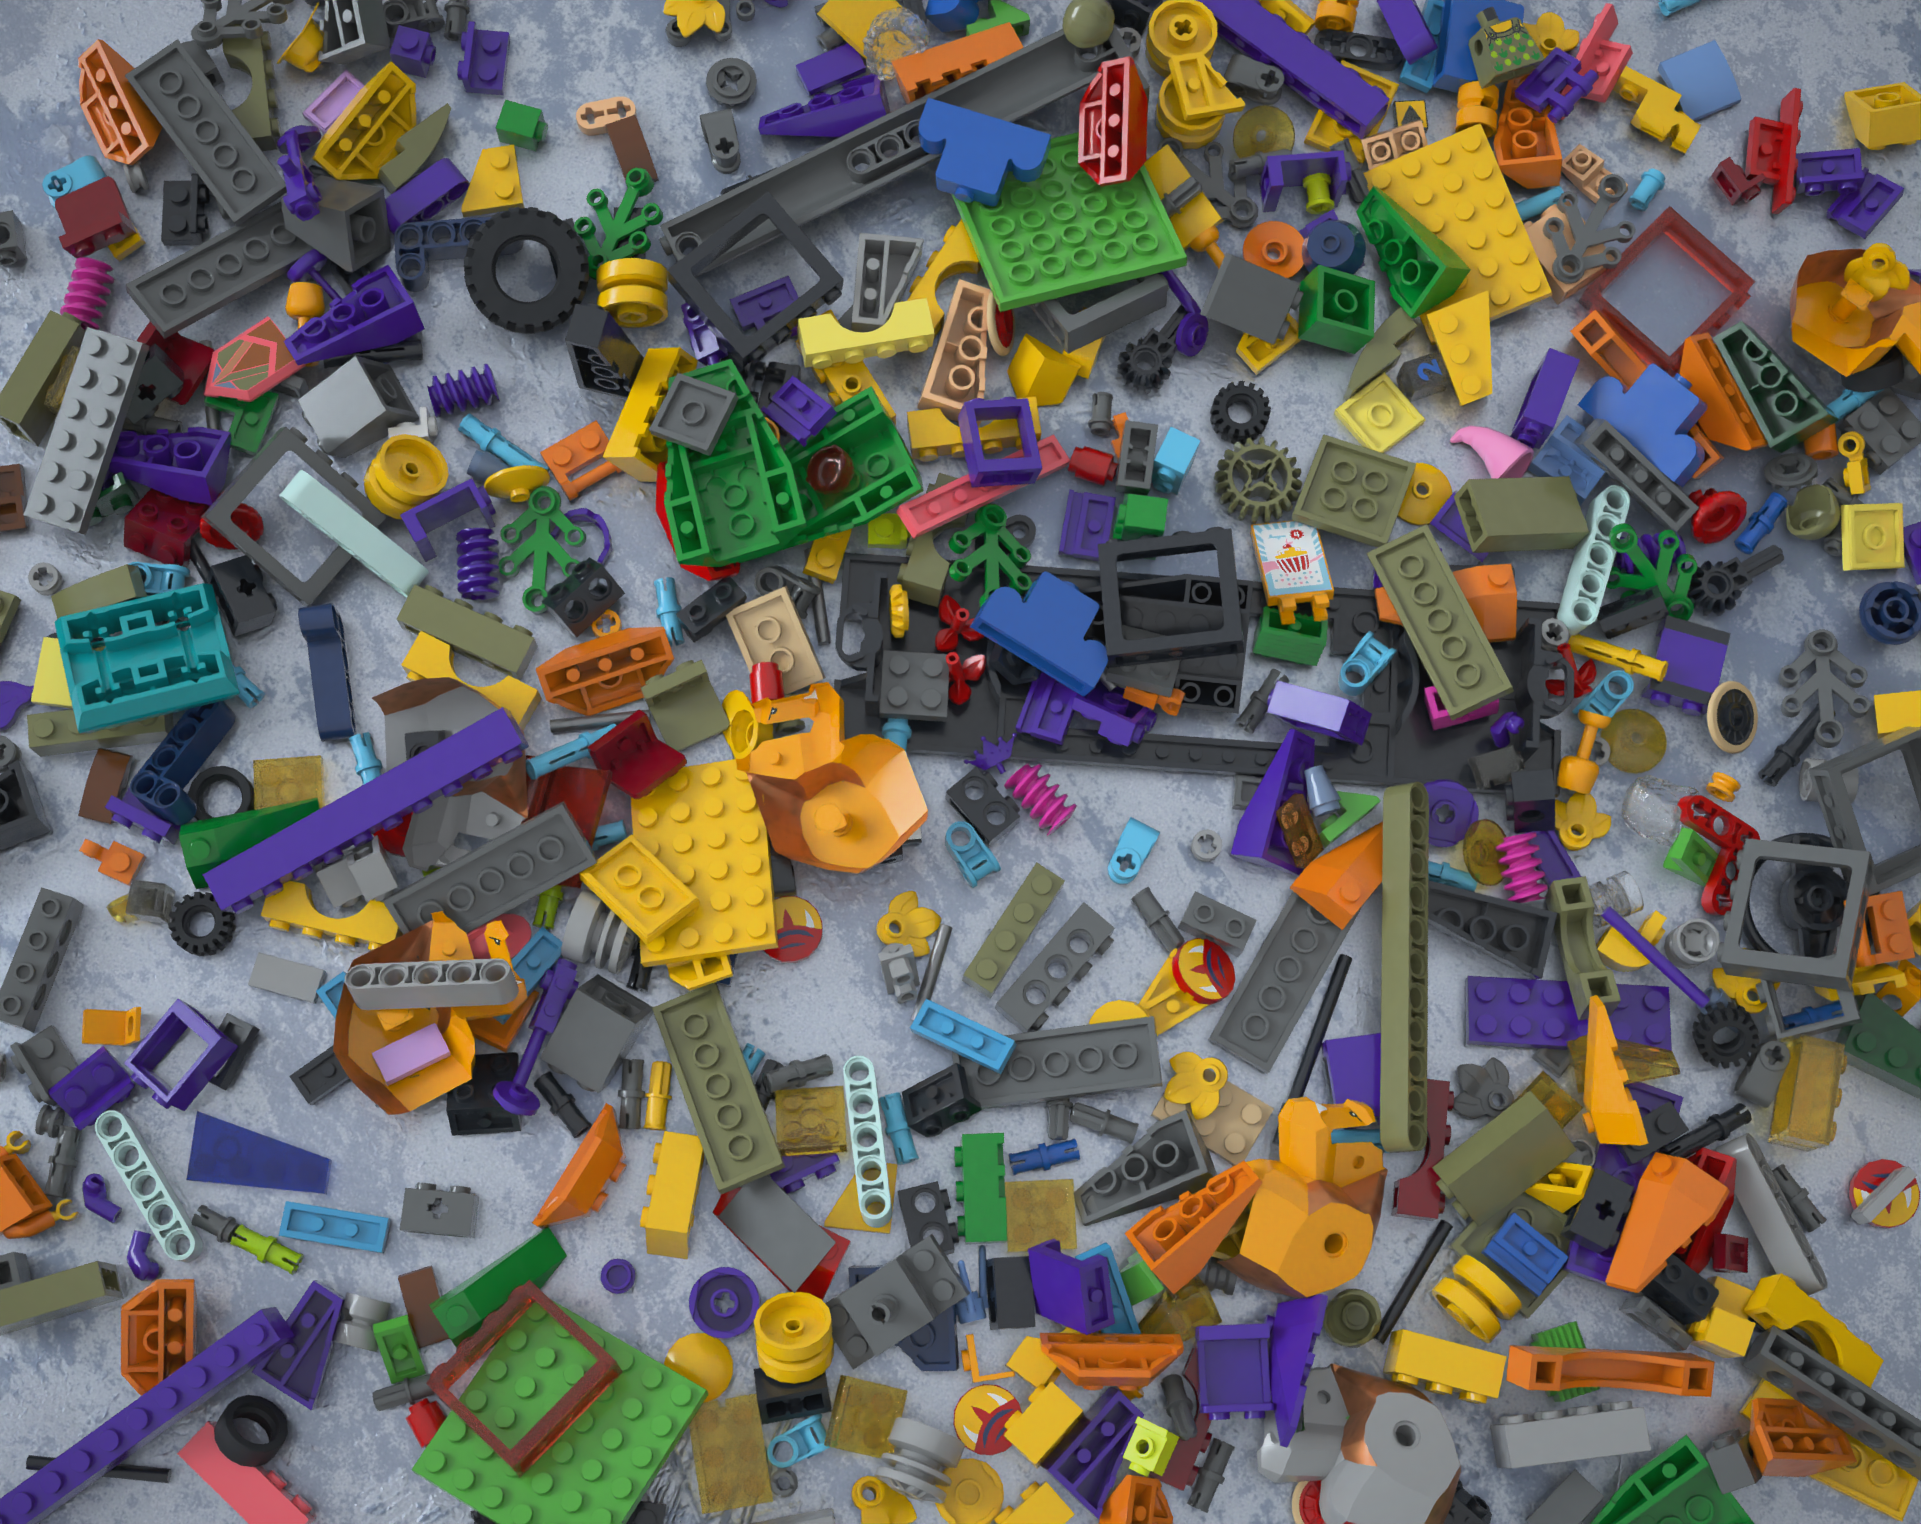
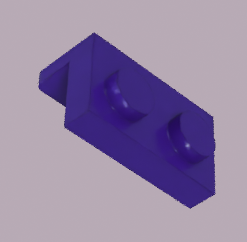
(1829, 172)
(132, 811)

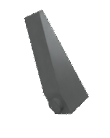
(1149, 1172)

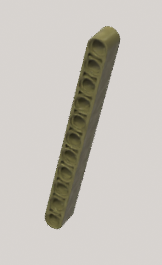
(1404, 968)

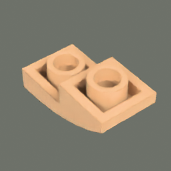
(1393, 143)
(1586, 172)

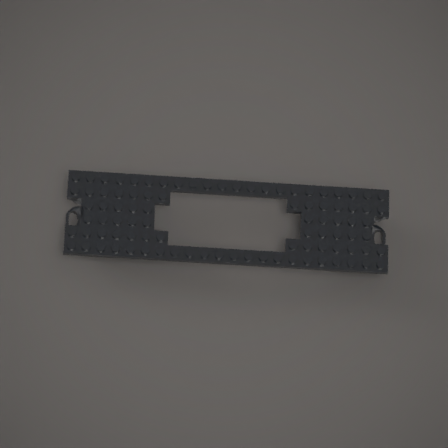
(1394, 752)

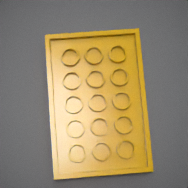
(1467, 204)
(718, 846)

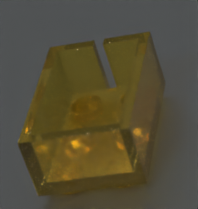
(1808, 1095)
(730, 1455)

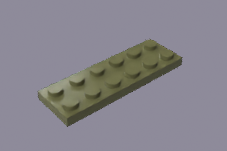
(1440, 622)
(718, 1088)

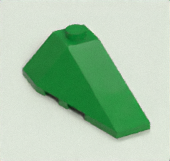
(1414, 258)
(219, 839)
(468, 1304)

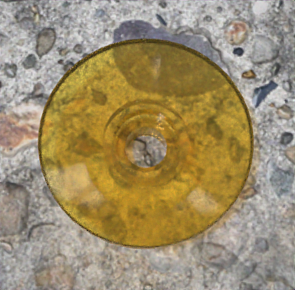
(1275, 123)
(1627, 754)
(1481, 854)

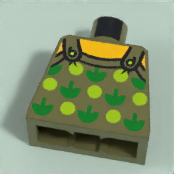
(1502, 49)

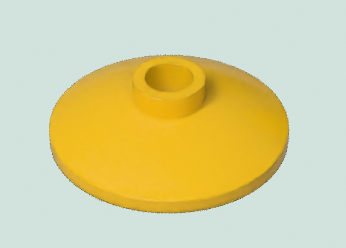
(516, 482)
(1419, 508)

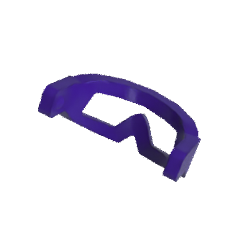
(588, 516)

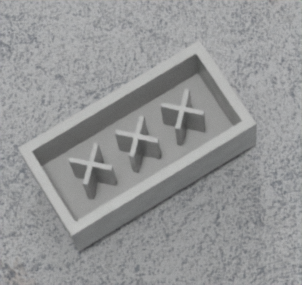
(1571, 1437)

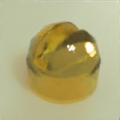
(118, 907)

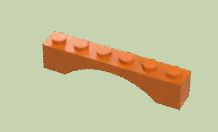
(1622, 362)
(1581, 1367)

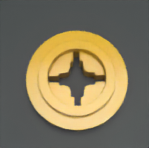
(898, 611)

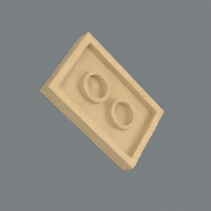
(773, 632)
(1231, 1126)

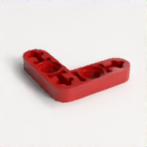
(1728, 840)

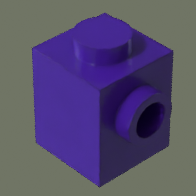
(413, 51)

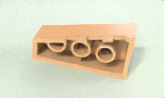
(960, 353)

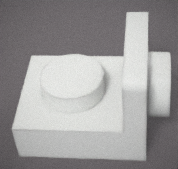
(426, 430)

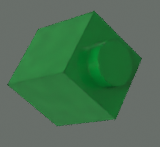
(521, 125)

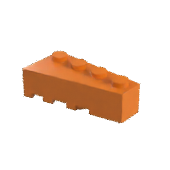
(946, 63)

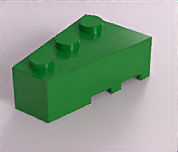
(1140, 517)
(981, 1188)

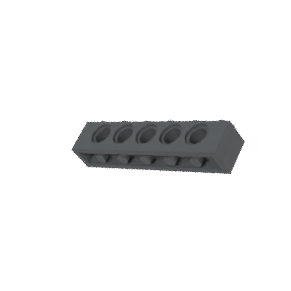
(1838, 1397)

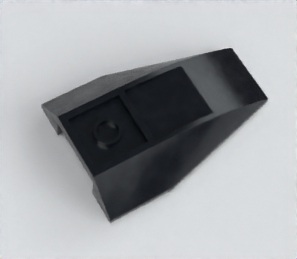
(1183, 607)

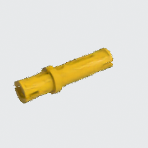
(1630, 661)

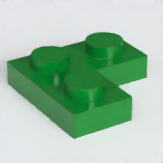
(249, 419)

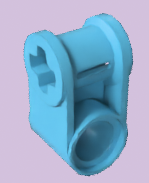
(72, 177)
(162, 577)
(1368, 660)
(1602, 700)
(1133, 848)
(971, 855)
(801, 1441)

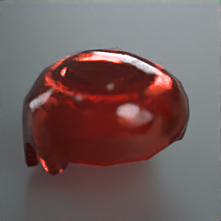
(830, 470)

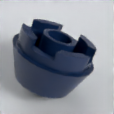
(1335, 246)
(1890, 613)

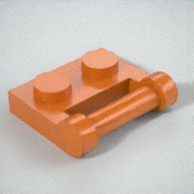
(575, 454)
(1888, 929)

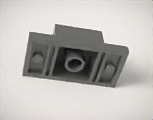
(894, 1301)

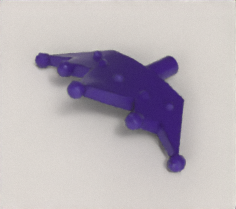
(993, 754)

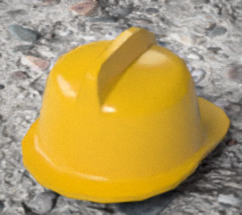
(306, 47)
(743, 731)

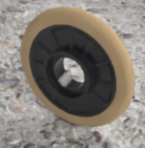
(1735, 697)

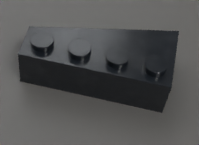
(1497, 927)

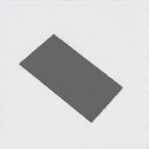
(777, 1230)

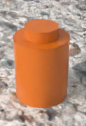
(1822, 444)

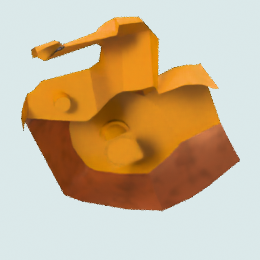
(1840, 322)
(831, 796)
(366, 1031)
(1315, 1205)

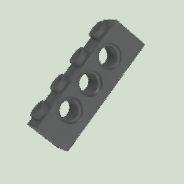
(1636, 474)
(1083, 924)
(38, 958)

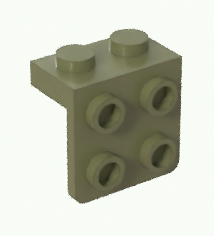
(685, 706)

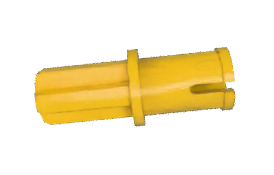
(658, 1096)

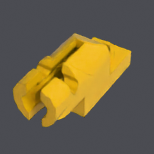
(1656, 109)

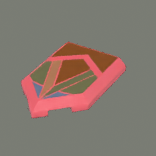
(250, 364)

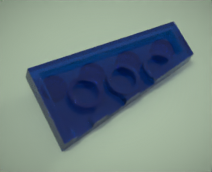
(248, 1159)

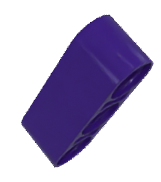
(1408, 28)
(426, 194)

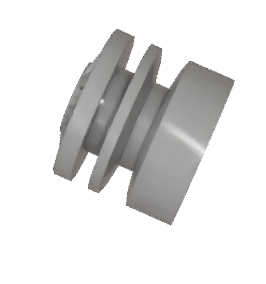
(596, 930)
(919, 1460)

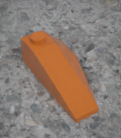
(1489, 593)
(1344, 877)
(1666, 1210)

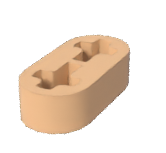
(604, 112)

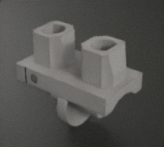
(899, 971)

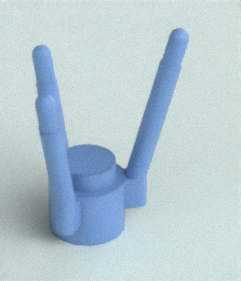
(973, 1307)

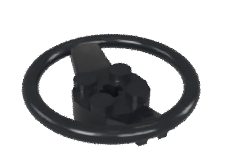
(1814, 924)

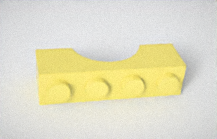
(827, 342)

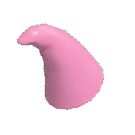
(1501, 453)

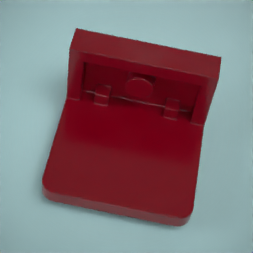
(93, 218)
(187, 354)
(163, 527)
(636, 756)

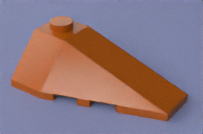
(1527, 142)
(1185, 1235)

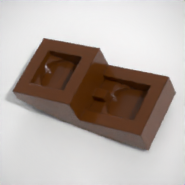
(630, 146)
(12, 498)
(106, 778)
(418, 1291)

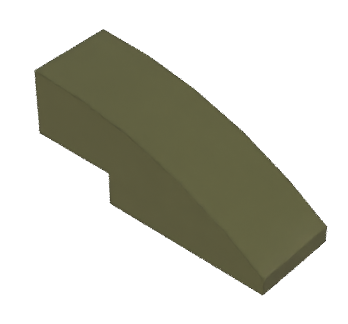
(414, 150)
(1381, 351)
(100, 590)

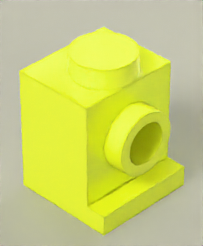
(1160, 1448)

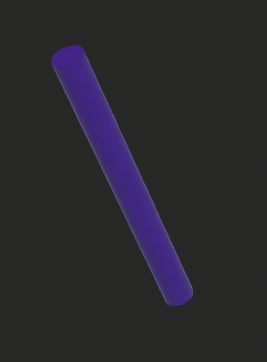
(1655, 957)

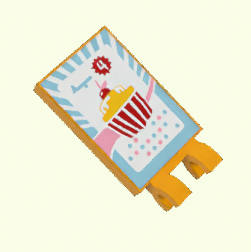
(1292, 568)

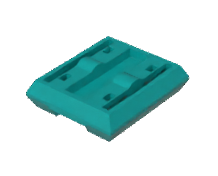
(148, 666)

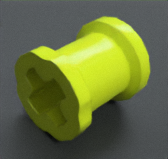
(1318, 193)

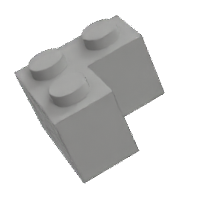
(358, 873)

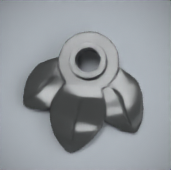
(1479, 1088)

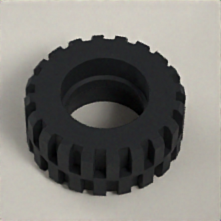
(526, 225)

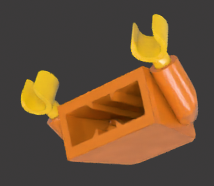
(22, 1201)

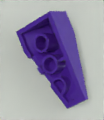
(831, 115)
(367, 318)
(177, 464)
(1259, 832)
(1291, 1357)

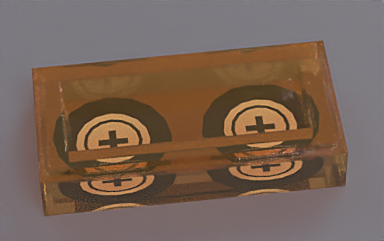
(1299, 830)

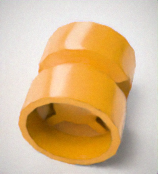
(1336, 15)
(1477, 107)

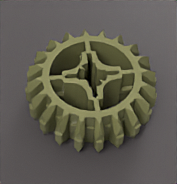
(1240, 461)

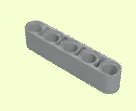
(432, 984)
(1772, 1216)

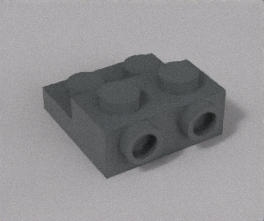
(1887, 428)

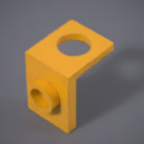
(1908, 994)
(111, 1027)
(970, 1363)

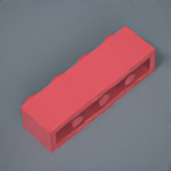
(249, 1490)

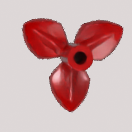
(957, 618)
(970, 670)
(1582, 677)

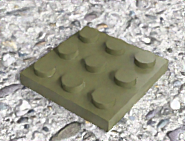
(1353, 491)
(1540, 1217)

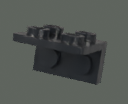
(472, 1104)

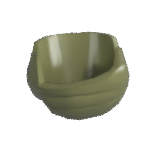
(1088, 22)
(1813, 513)
(1352, 1318)

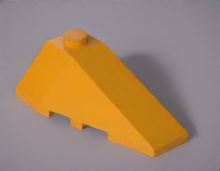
(1609, 1105)

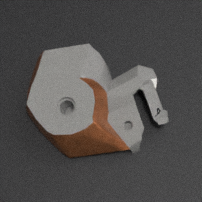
(483, 806)
(1379, 1465)

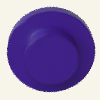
(618, 1276)

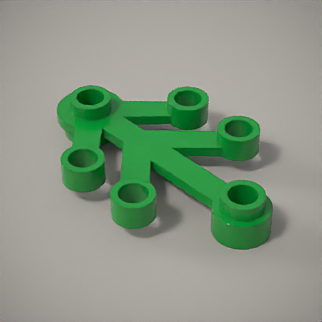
(619, 227)
(992, 523)
(540, 543)
(1651, 575)

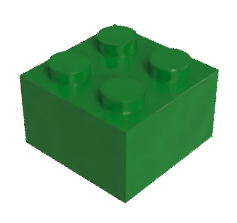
(1336, 309)

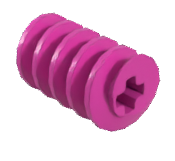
(86, 289)
(1040, 796)
(1522, 868)

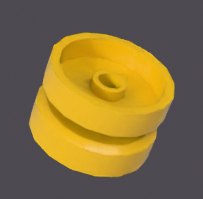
(1179, 29)
(1171, 124)
(633, 291)
(405, 474)
(1476, 1298)
(794, 1337)

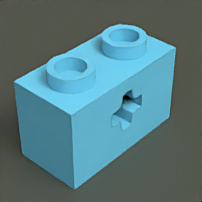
(1174, 461)

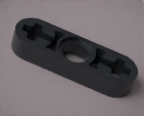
(1382, 44)

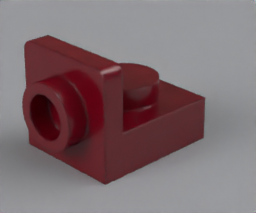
(1734, 184)
(1730, 1254)

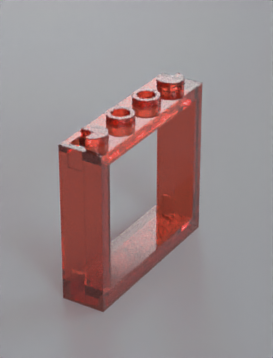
(1701, 251)
(561, 1415)

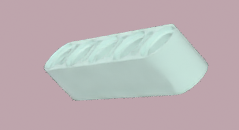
(353, 533)
(1583, 569)
(867, 1157)
(134, 1177)

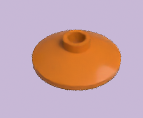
(1276, 238)

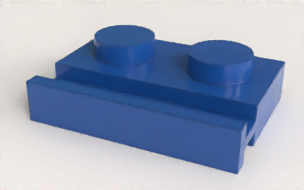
(1525, 1254)

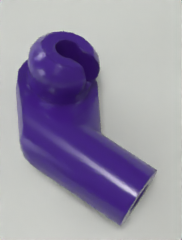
(1507, 722)
(96, 1198)
(137, 1257)

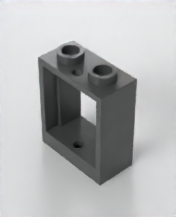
(1776, 1024)

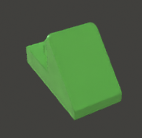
(1000, 14)
(1353, 809)
(1691, 857)
(1139, 1280)
(399, 1349)

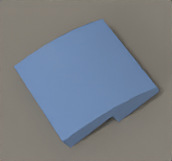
(1702, 80)
(1564, 458)

